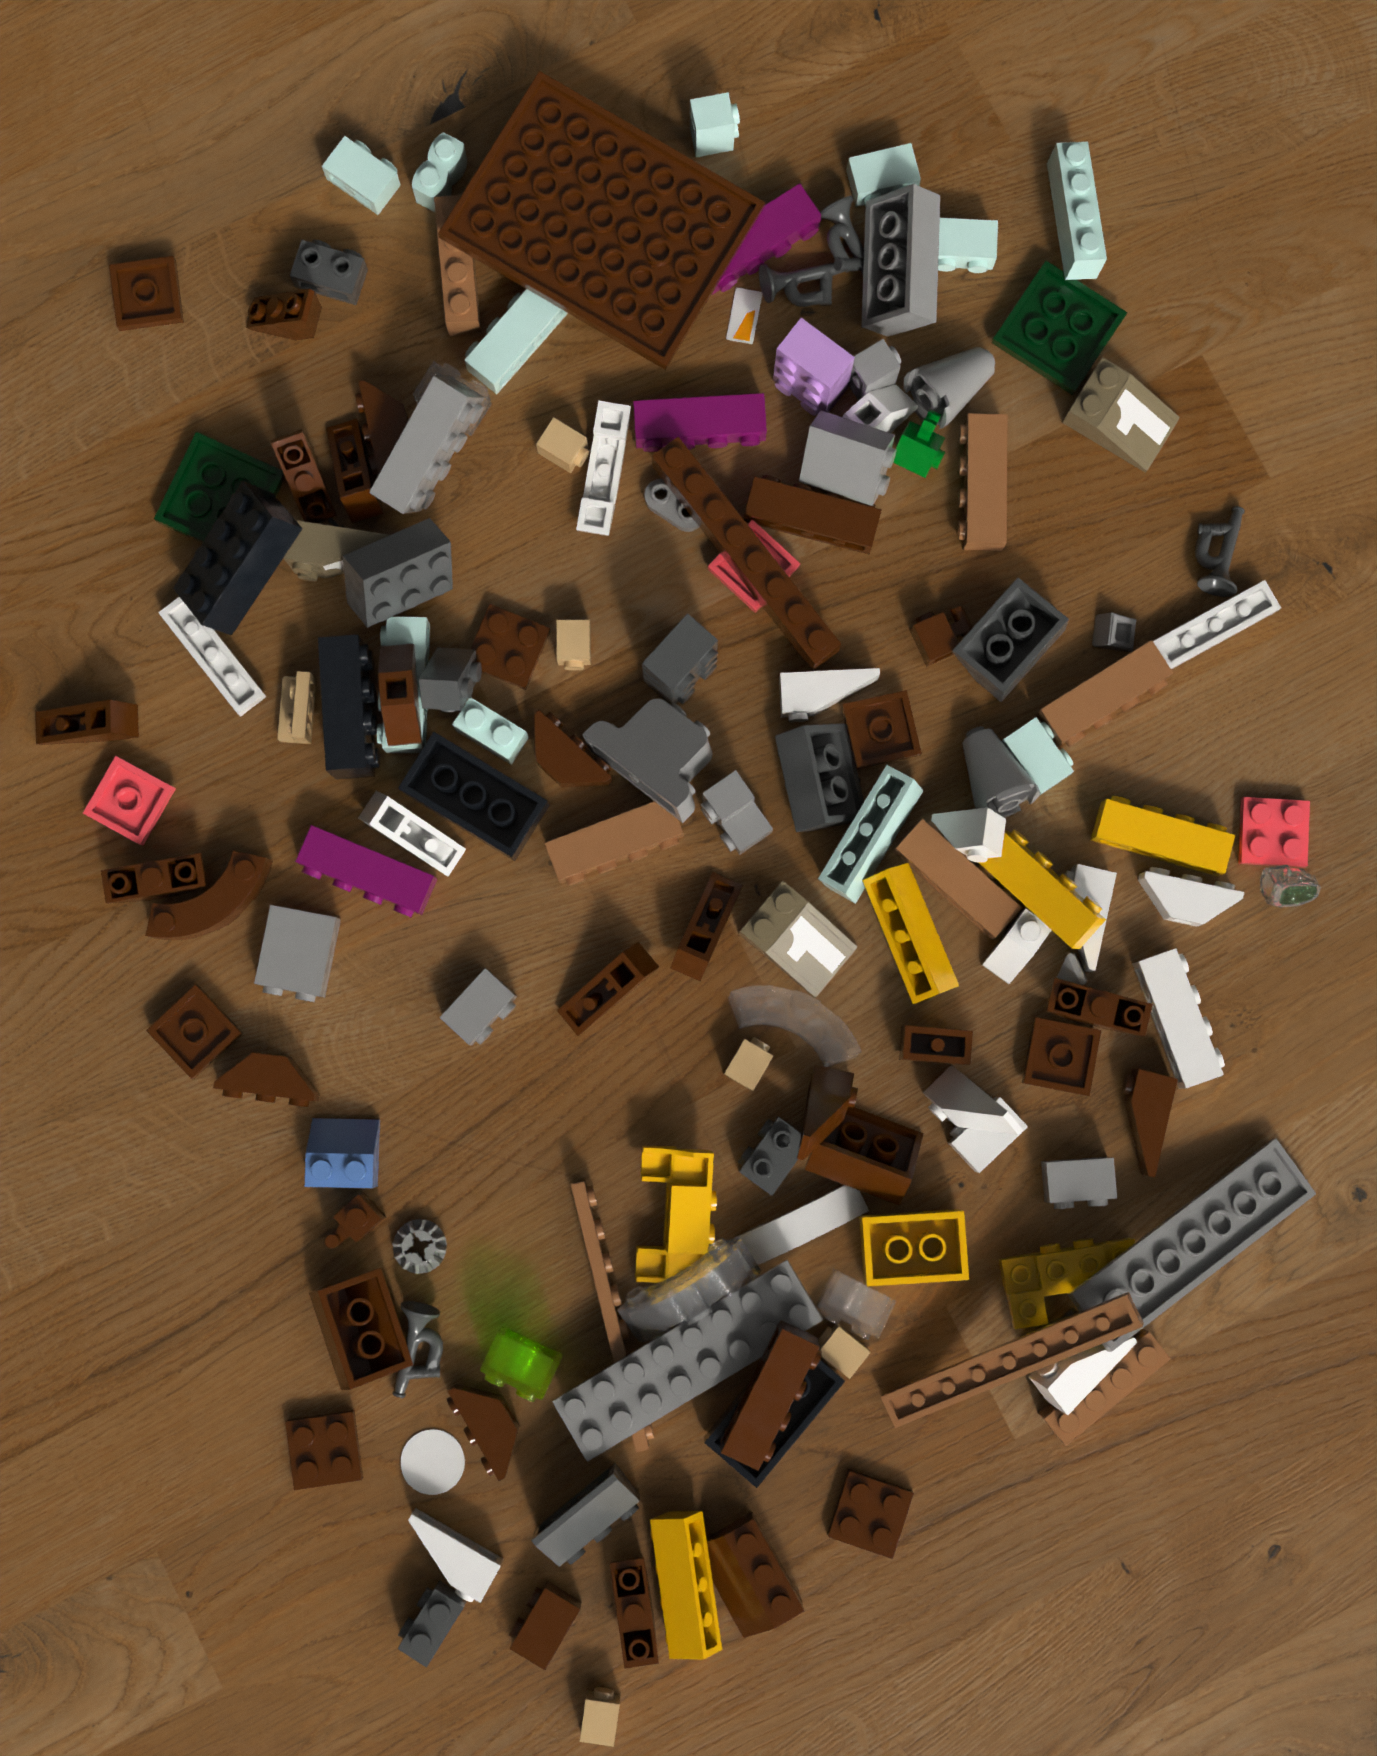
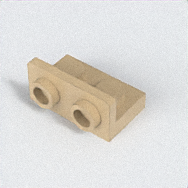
(297, 708)

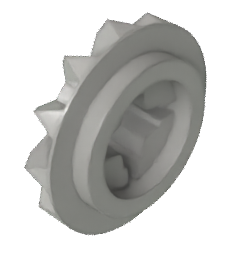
(424, 1231)

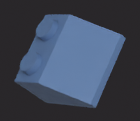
(342, 1153)

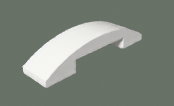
(604, 468)
(804, 1223)

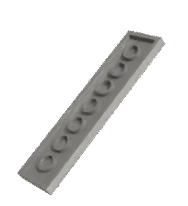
(1200, 1237)
(684, 1361)

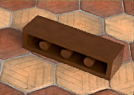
(812, 514)
(769, 1395)

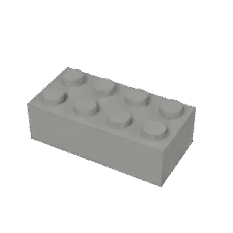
(901, 260)
(427, 445)

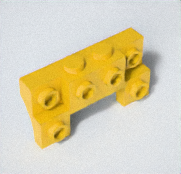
(687, 1210)
(1050, 1273)

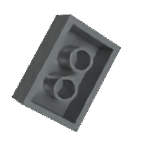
(398, 572)
(681, 661)

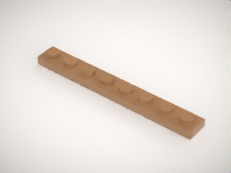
(608, 1295)
(1012, 1359)

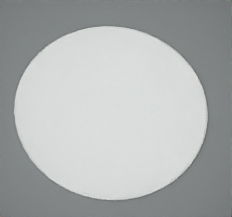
(432, 1462)

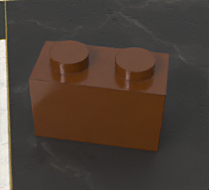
(935, 1045)
(545, 1624)

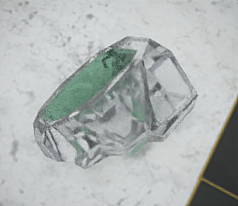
(1288, 886)

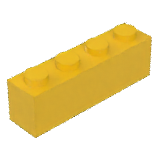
(1162, 836)
(1044, 892)
(910, 932)
(686, 1585)

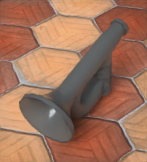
(840, 215)
(773, 281)
(1218, 581)
(418, 1316)

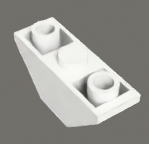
(882, 408)
(1187, 898)

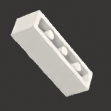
(1178, 1018)

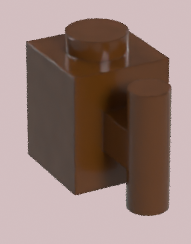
(936, 637)
(355, 1220)

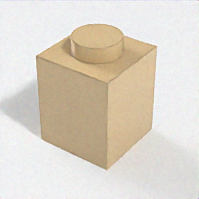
(563, 446)
(573, 644)
(749, 1063)
(842, 1350)
(600, 1717)

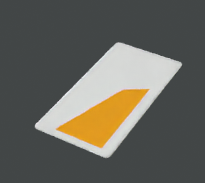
(744, 315)

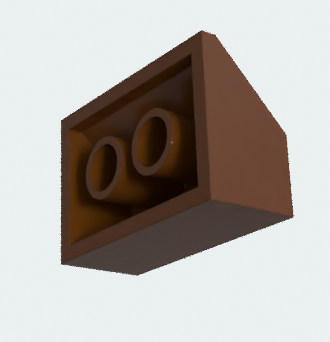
(868, 1155)
(361, 1329)
(751, 1578)

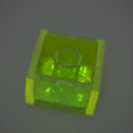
(520, 1364)

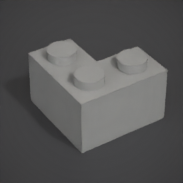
(734, 810)

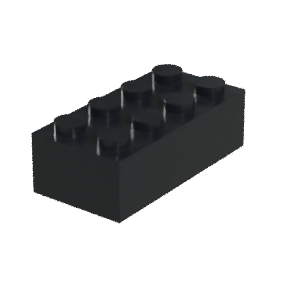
(237, 558)
(347, 707)
(474, 796)
(820, 1388)

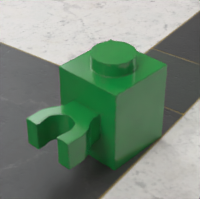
(920, 446)

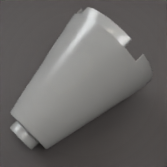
(949, 383)
(995, 774)

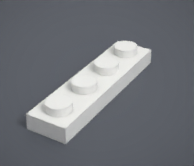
(1217, 624)
(213, 657)

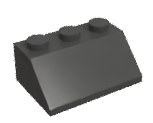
(1010, 639)
(820, 776)
(587, 1516)

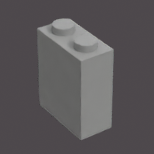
(847, 458)
(297, 953)

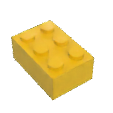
(914, 1247)

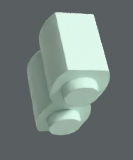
(442, 170)

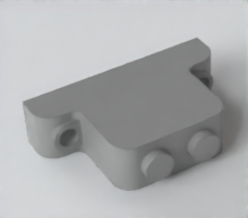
(656, 753)

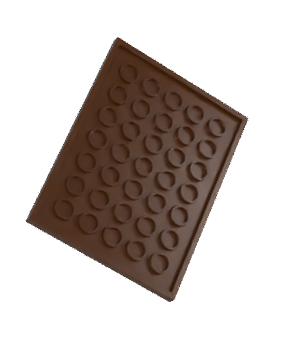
(602, 220)

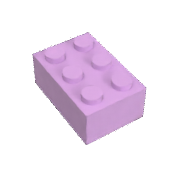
(812, 368)

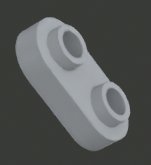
(669, 507)

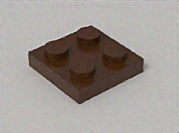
(146, 293)
(509, 646)
(881, 729)
(194, 1031)
(1061, 1056)
(324, 1450)
(870, 1514)

